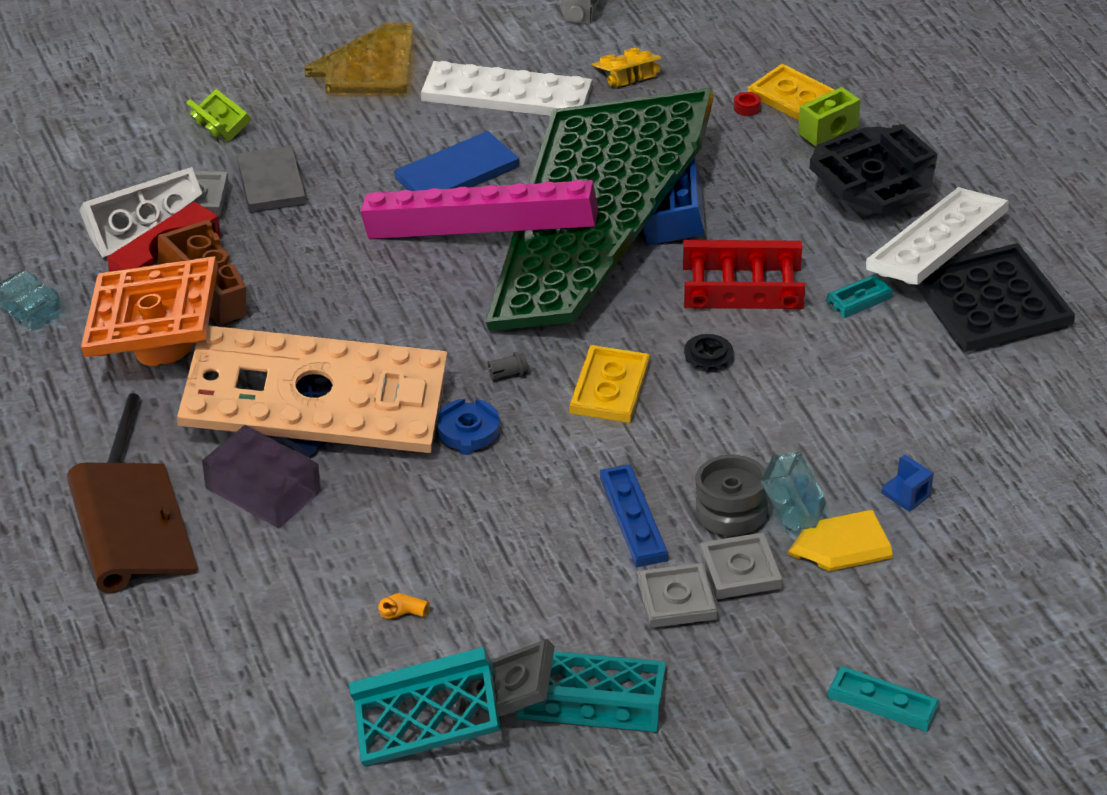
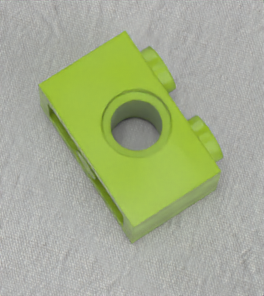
(829, 116)

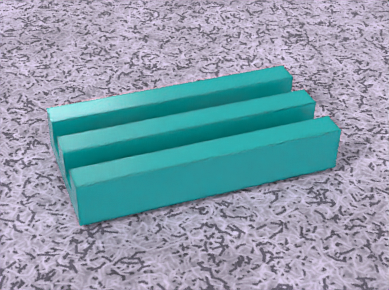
(861, 299)

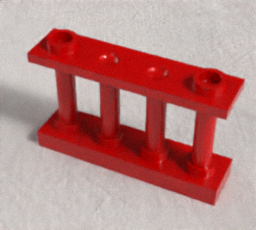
(746, 256)

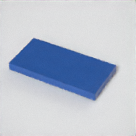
(459, 165)

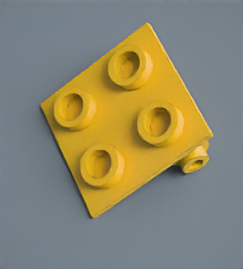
(630, 66)

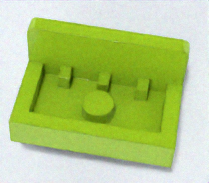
(219, 115)

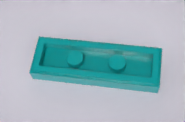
(883, 698)

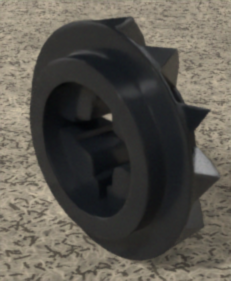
(712, 344)

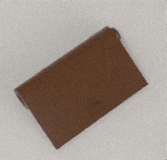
(123, 522)

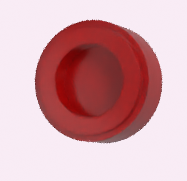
(747, 104)

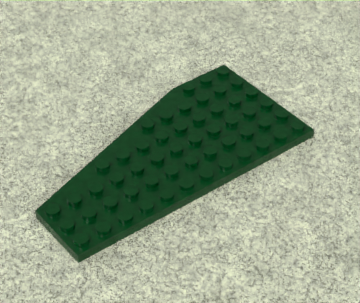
(634, 158)

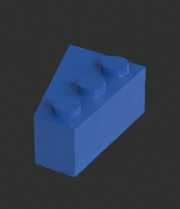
(680, 212)

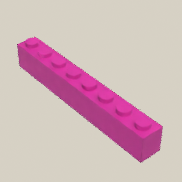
(480, 209)

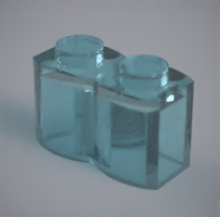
(28, 300)

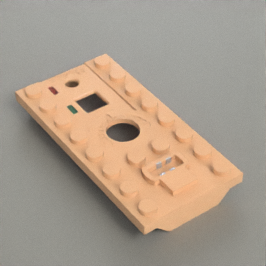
(377, 396)

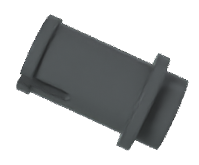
(508, 366)

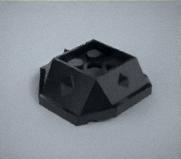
(876, 168)

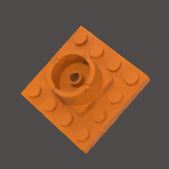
(151, 310)

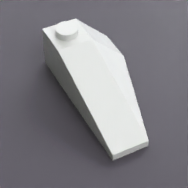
(130, 212)

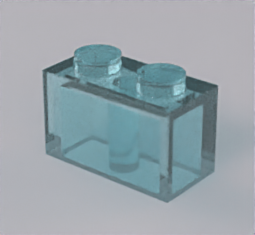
(793, 491)

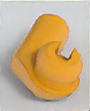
(402, 604)

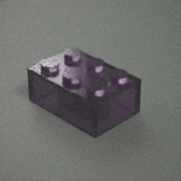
(261, 476)

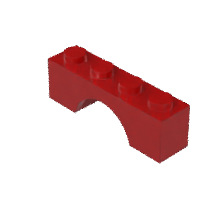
(144, 249)

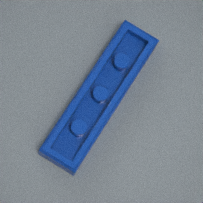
(633, 516)

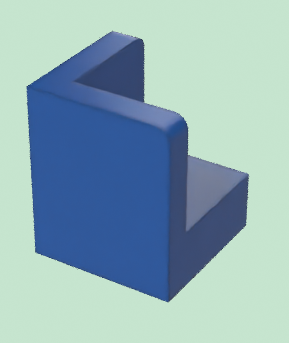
(910, 485)

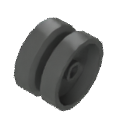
(731, 495)

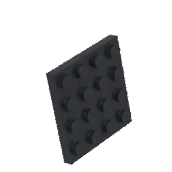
(994, 297)

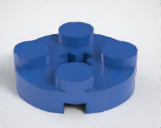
(468, 438)

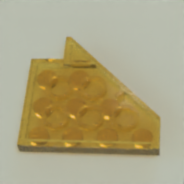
(370, 63)

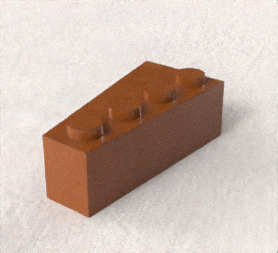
(200, 242)

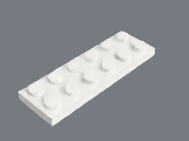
(503, 88)
(937, 235)

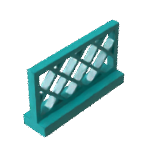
(422, 683)
(593, 704)

